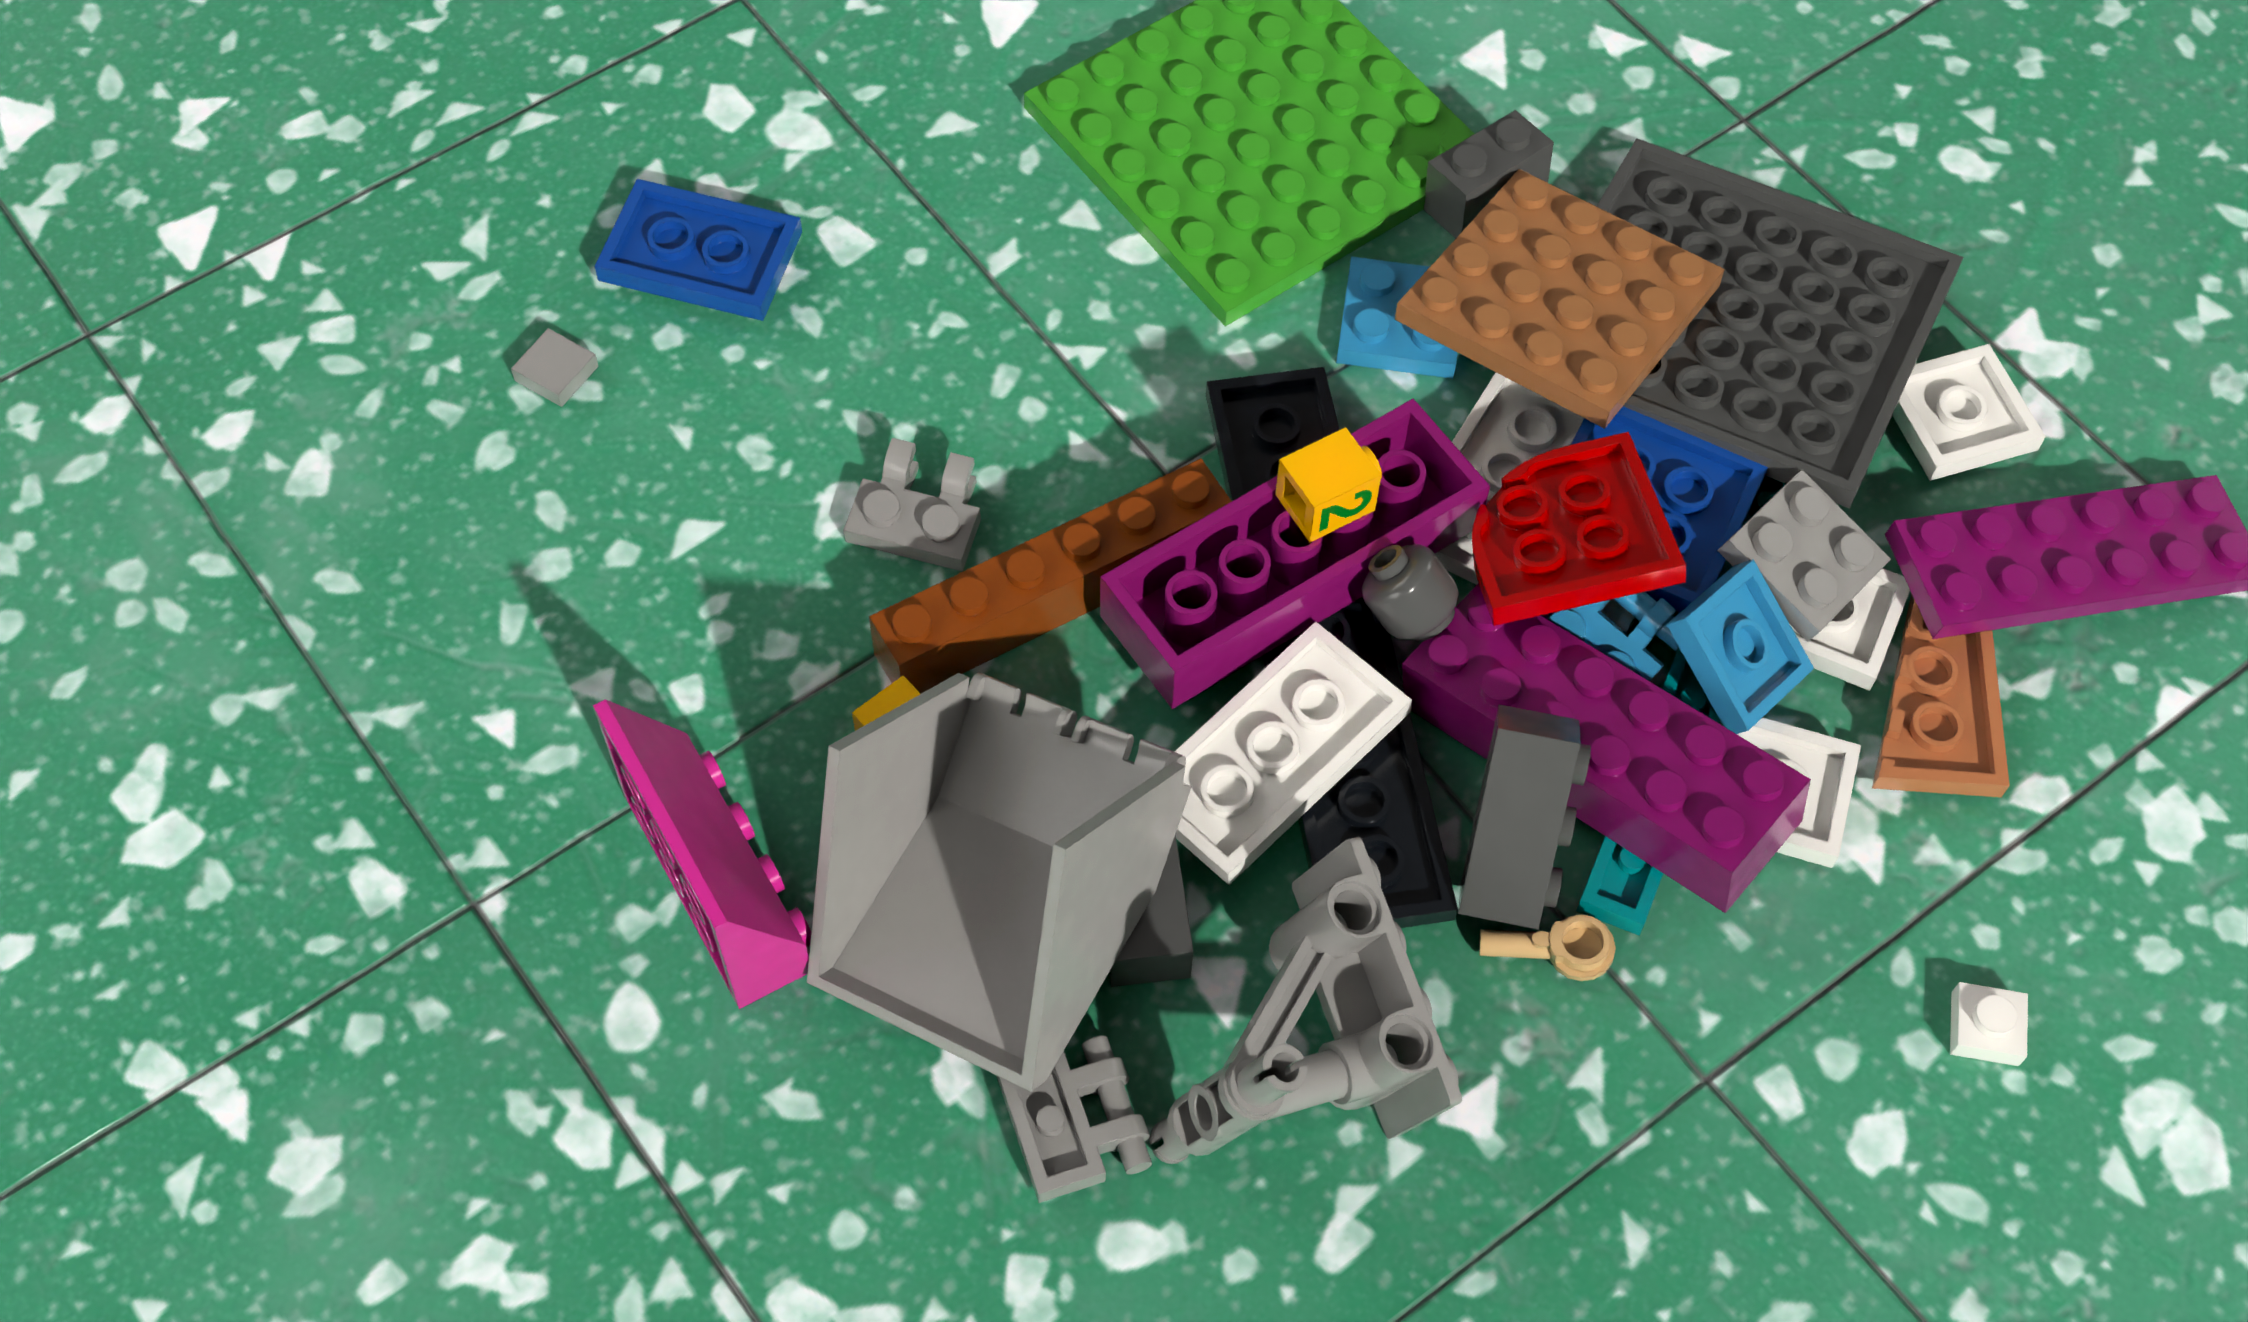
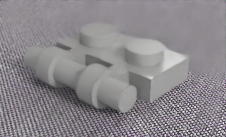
(1055, 1131)

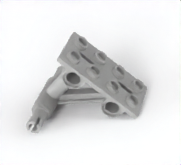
(1374, 1006)

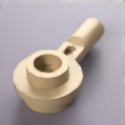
(1576, 946)

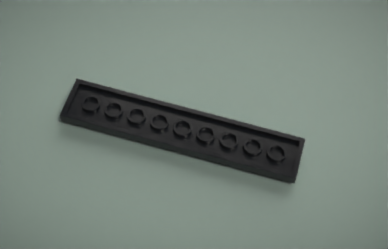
(1387, 790)

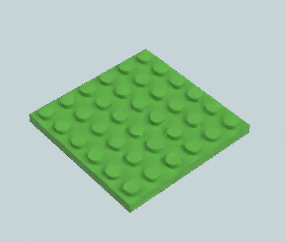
(1250, 140)

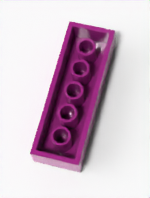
(1255, 581)
(1657, 770)

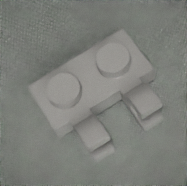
(914, 523)

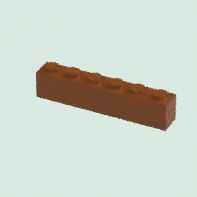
(1034, 583)

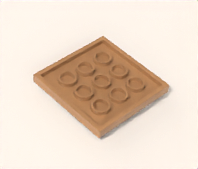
(1560, 297)

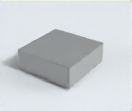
(554, 367)

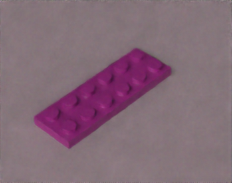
(2072, 555)

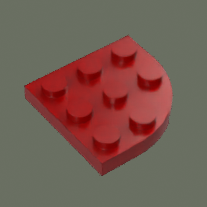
(1573, 532)

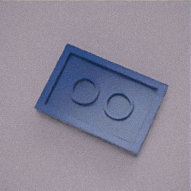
(699, 249)

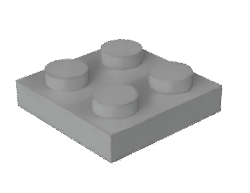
(1807, 554)

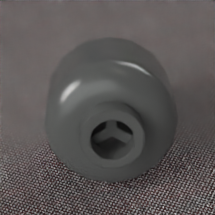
(1410, 592)

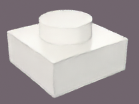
(1989, 1024)

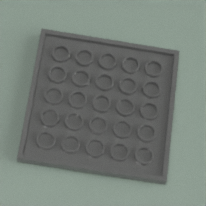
(1803, 335)

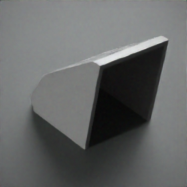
(987, 868)

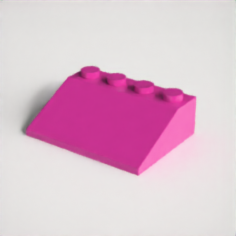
(707, 854)

